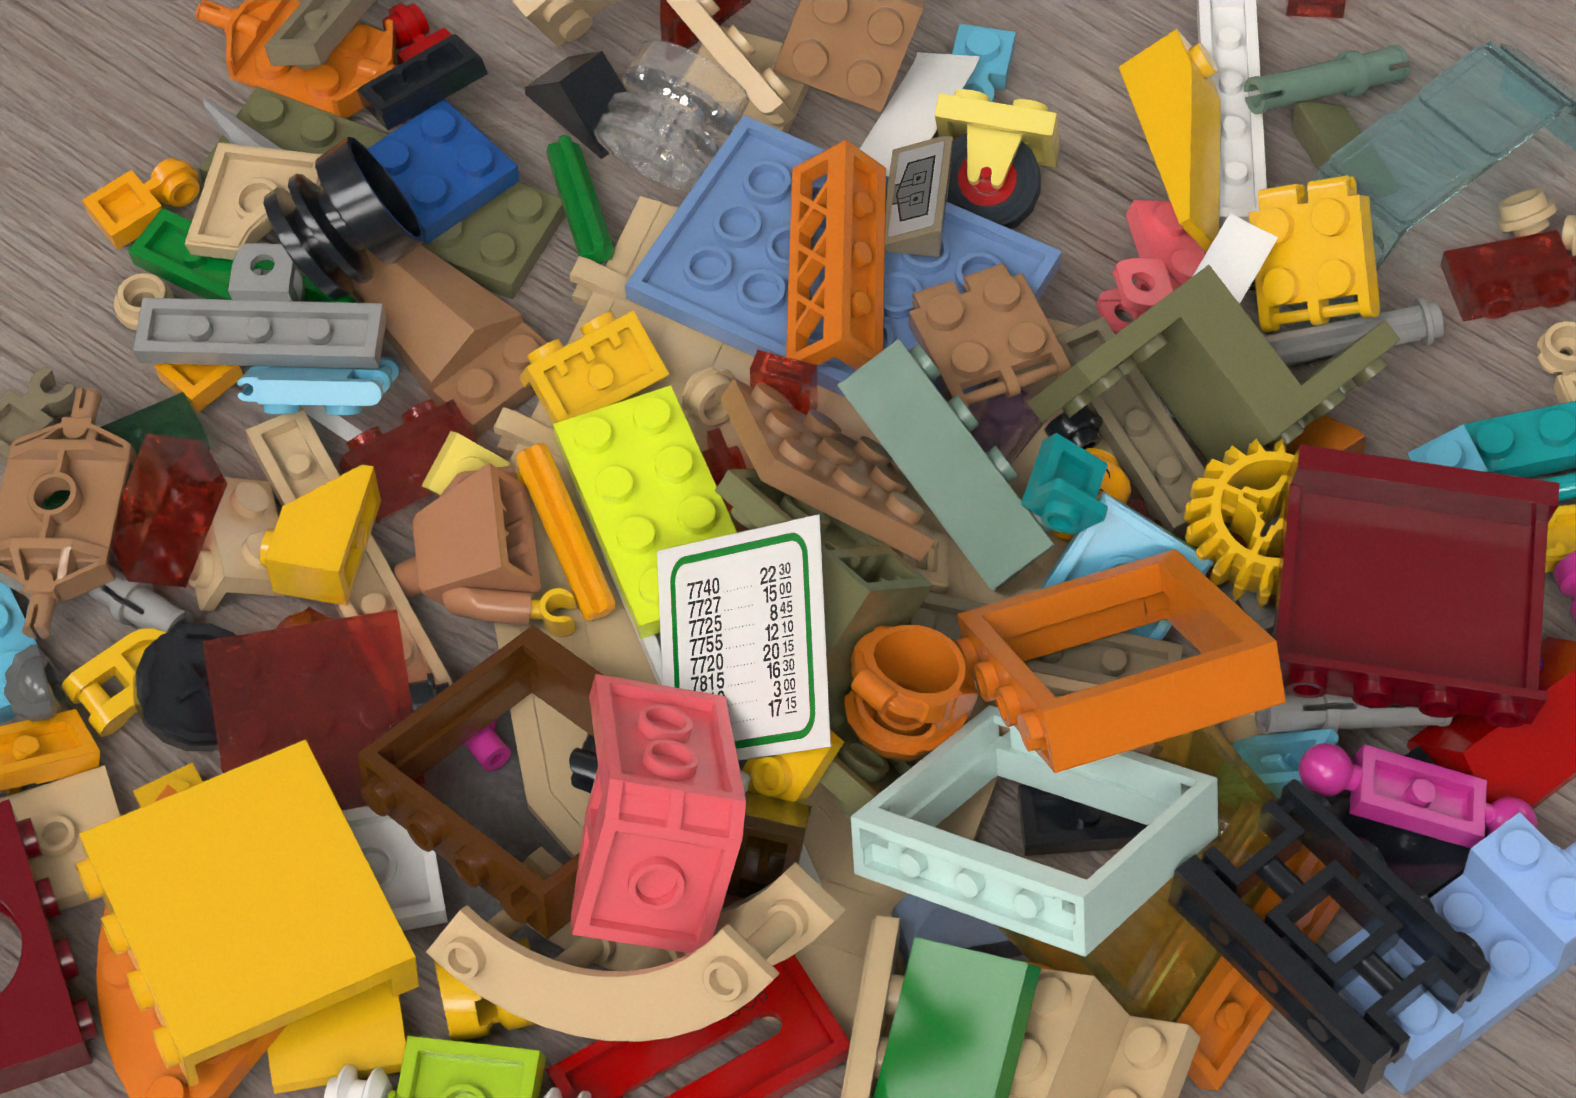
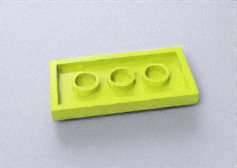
(642, 490)

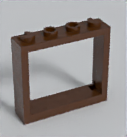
(432, 732)

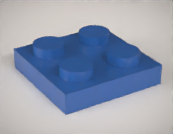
(444, 167)

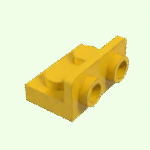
(595, 371)

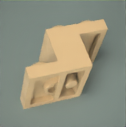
(1091, 1048)

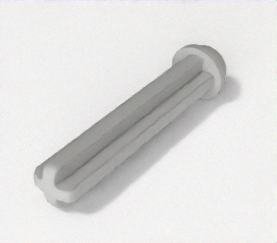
(1321, 342)

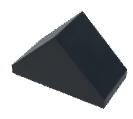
(578, 95)

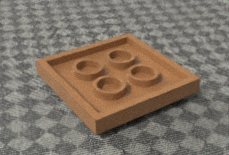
(826, 468)

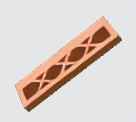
(848, 249)

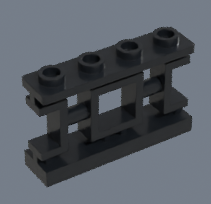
(1299, 975)

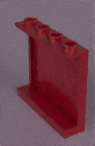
(1413, 585)

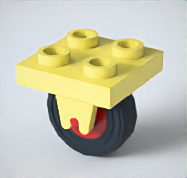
(997, 153)

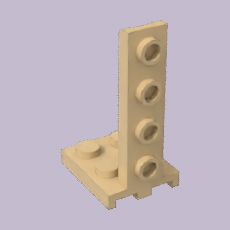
(572, 18)

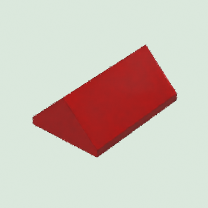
(1520, 760)

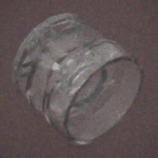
(671, 114)

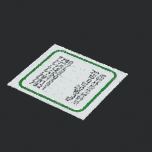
(750, 626)

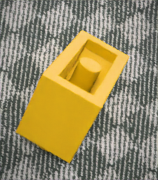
(323, 538)

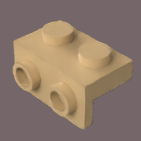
(233, 544)

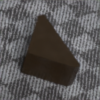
(769, 844)

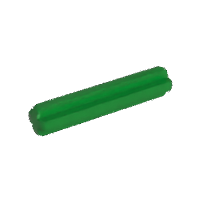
(579, 200)

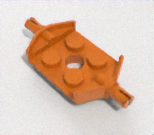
(329, 87)

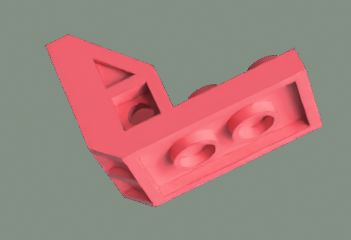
(658, 816)

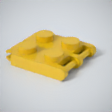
(1319, 253)

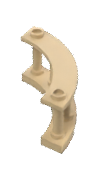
(650, 988)

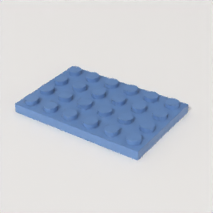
(728, 249)

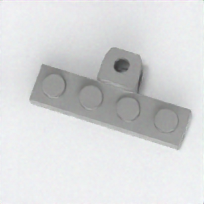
(262, 323)

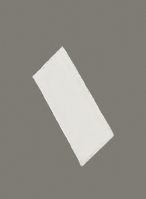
(912, 108)

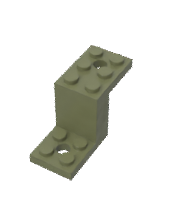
(1217, 371)
(861, 590)

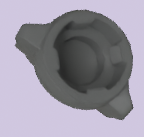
(34, 685)

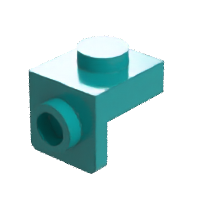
(1065, 486)

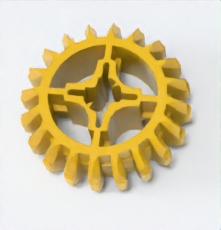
(1231, 496)

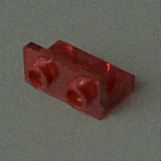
(1510, 275)
(405, 453)

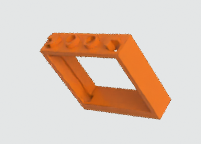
(1228, 680)

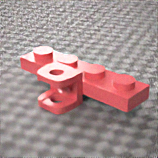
(1164, 263)

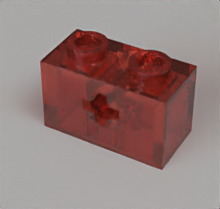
(167, 510)

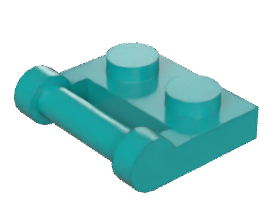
(1530, 444)

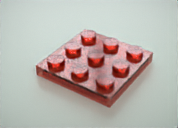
(315, 682)

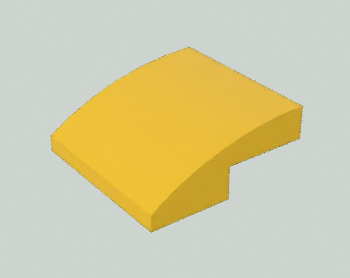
(355, 1031)

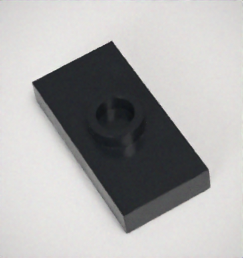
(422, 81)

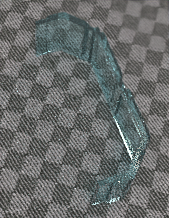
(1450, 138)

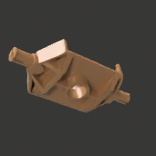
(68, 548)

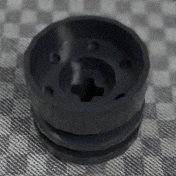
(333, 226)

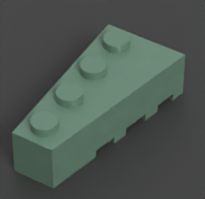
(946, 463)

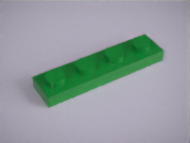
(164, 254)

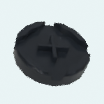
(174, 687)

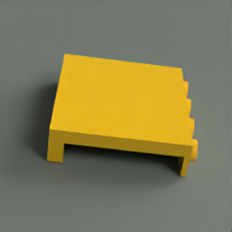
(243, 906)

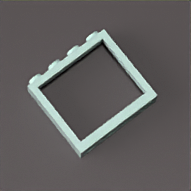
(903, 849)

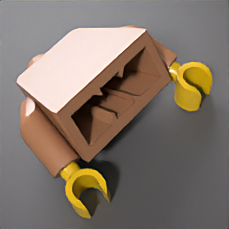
(481, 553)

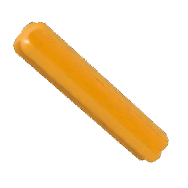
(565, 532)

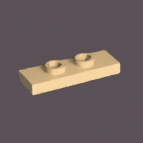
(876, 1000)

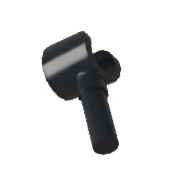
(584, 765)

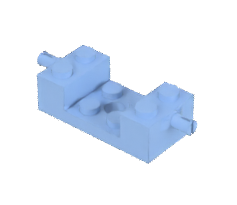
(1520, 912)

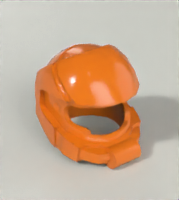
(908, 691)

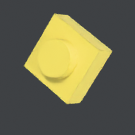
(456, 456)

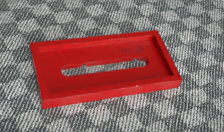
(797, 1054)

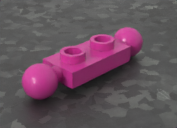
(1409, 793)

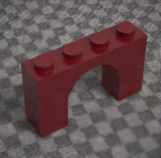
(39, 1020)

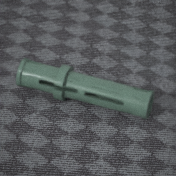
(1347, 74)

